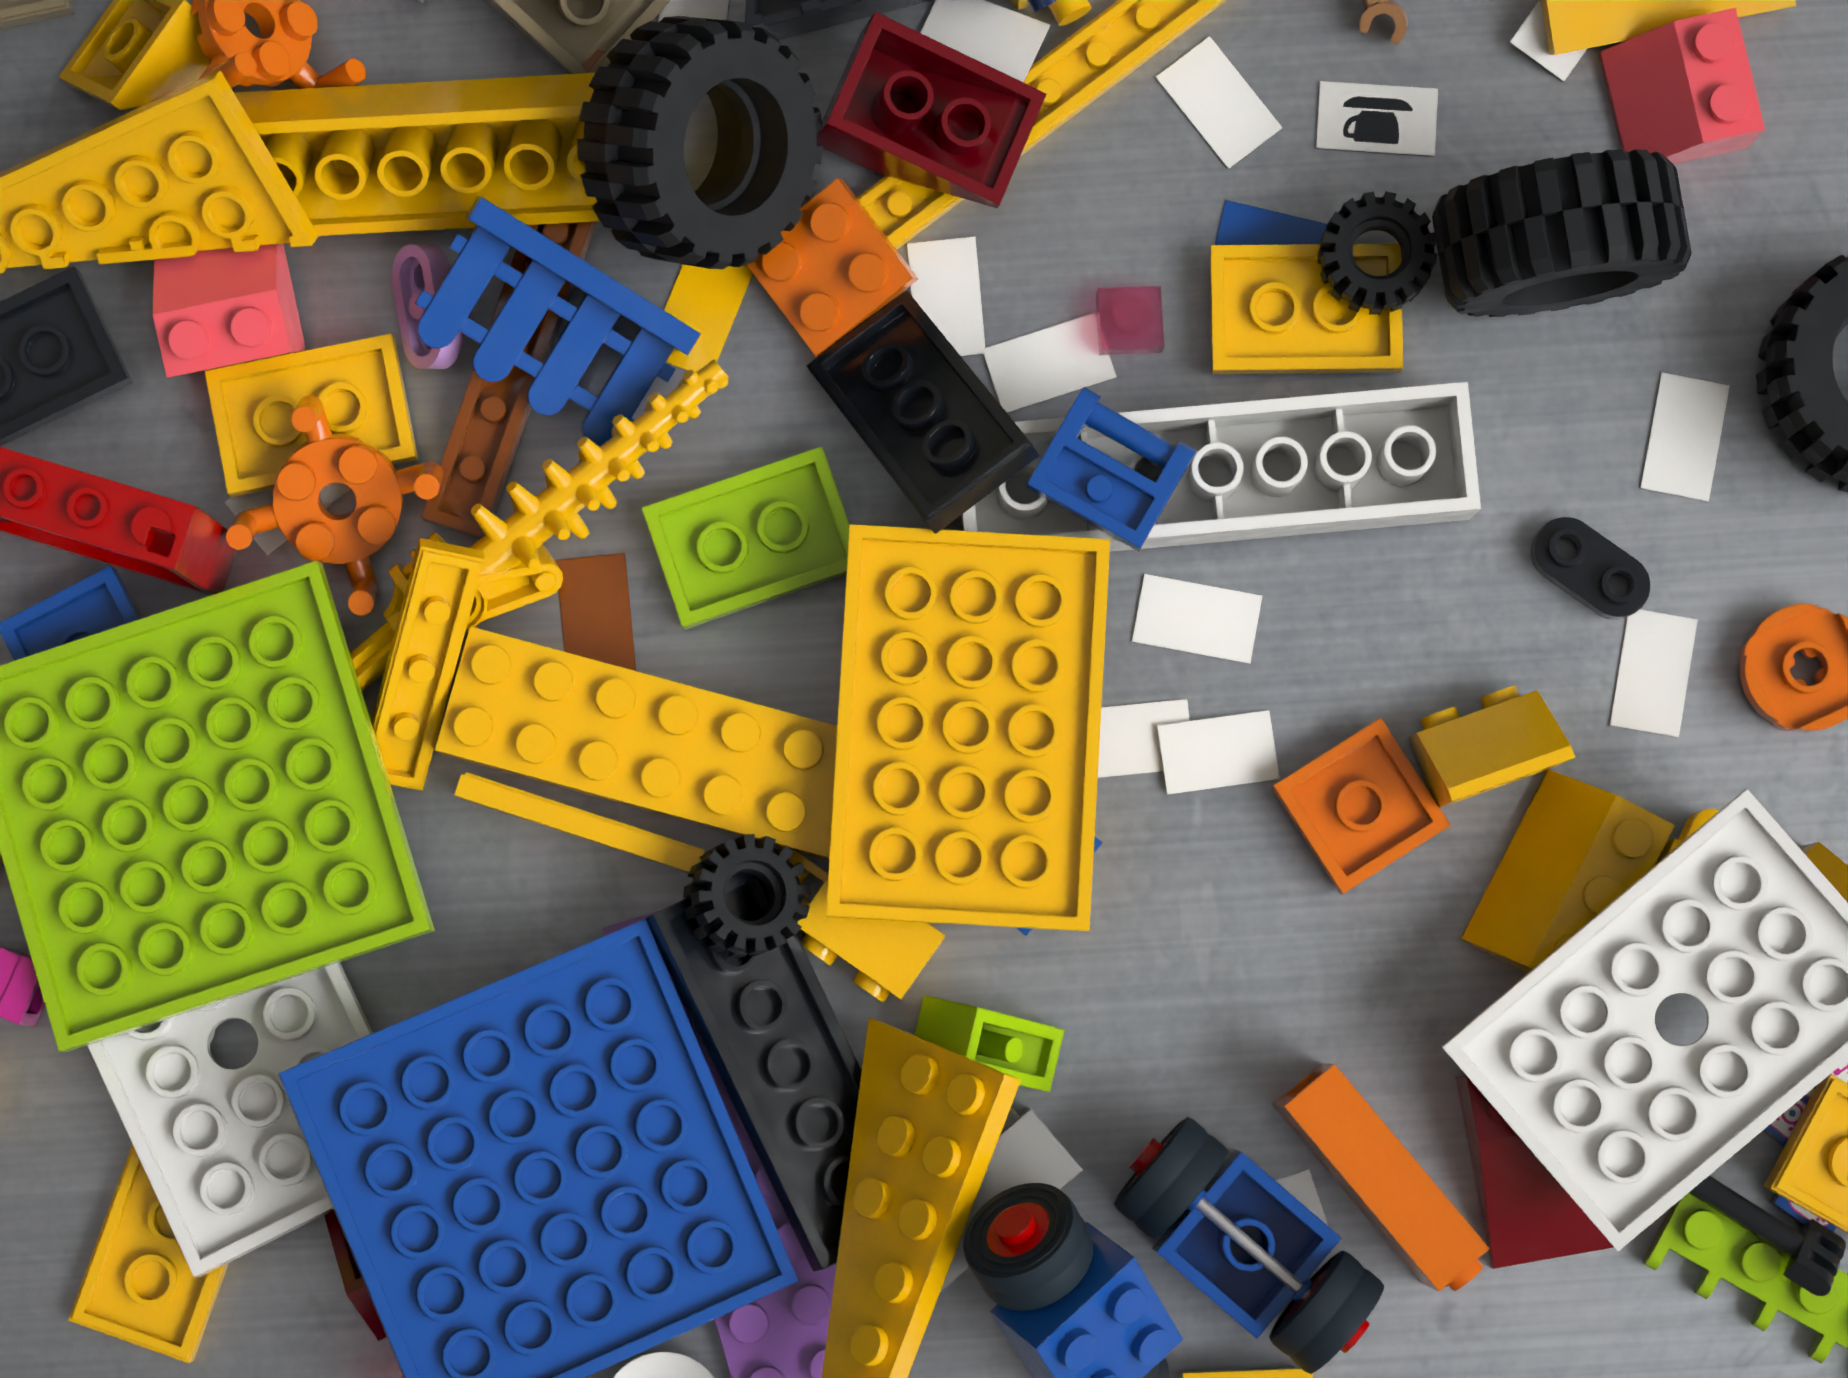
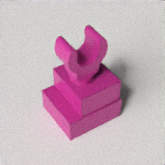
(19, 988)

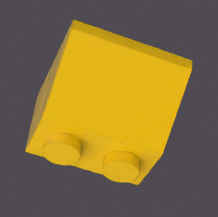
(1489, 747)

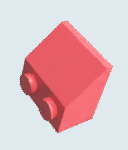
(1684, 89)
(224, 309)

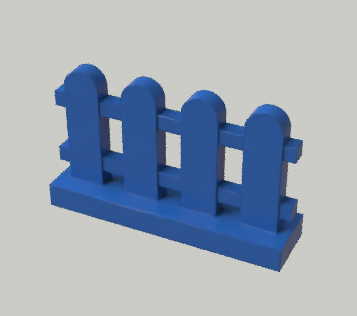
(524, 309)

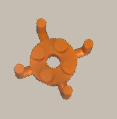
(276, 55)
(333, 537)

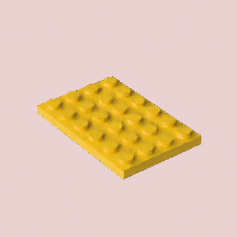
(968, 728)

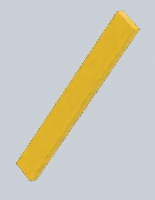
(1072, 79)

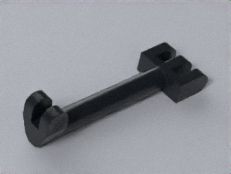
(1812, 1252)

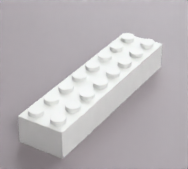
(1277, 468)

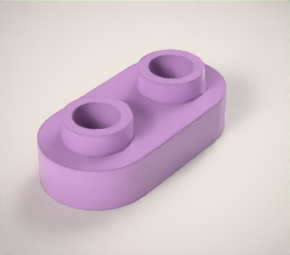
(417, 269)

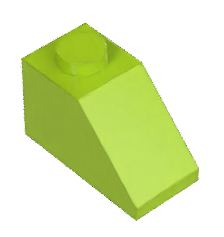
(994, 1039)

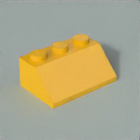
(1562, 869)

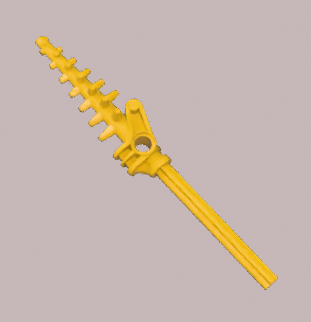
(516, 561)

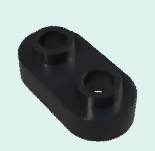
(1589, 572)

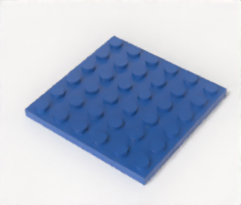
(540, 1171)

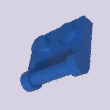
(1100, 486)

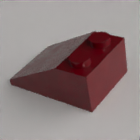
(929, 114)
(1520, 1201)

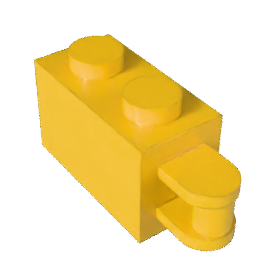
(883, 951)

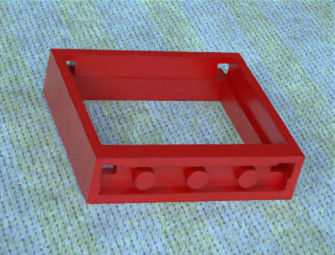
(113, 523)

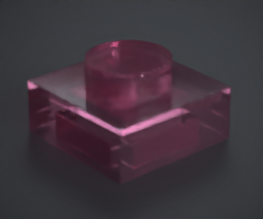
(1129, 320)

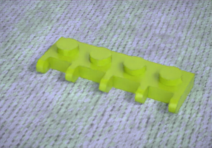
(1752, 1266)

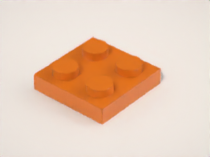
(832, 269)
(1360, 806)

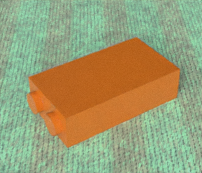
(1382, 1179)

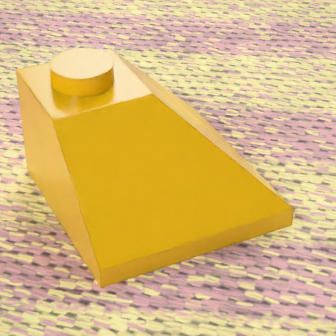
(138, 53)

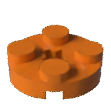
(1767, 665)

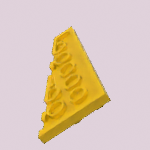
(152, 188)
(912, 1180)

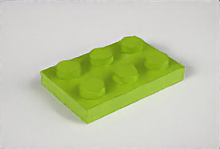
(751, 537)

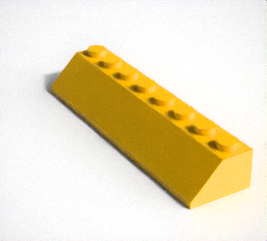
(427, 151)

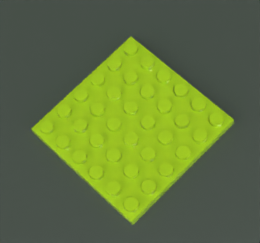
(198, 809)

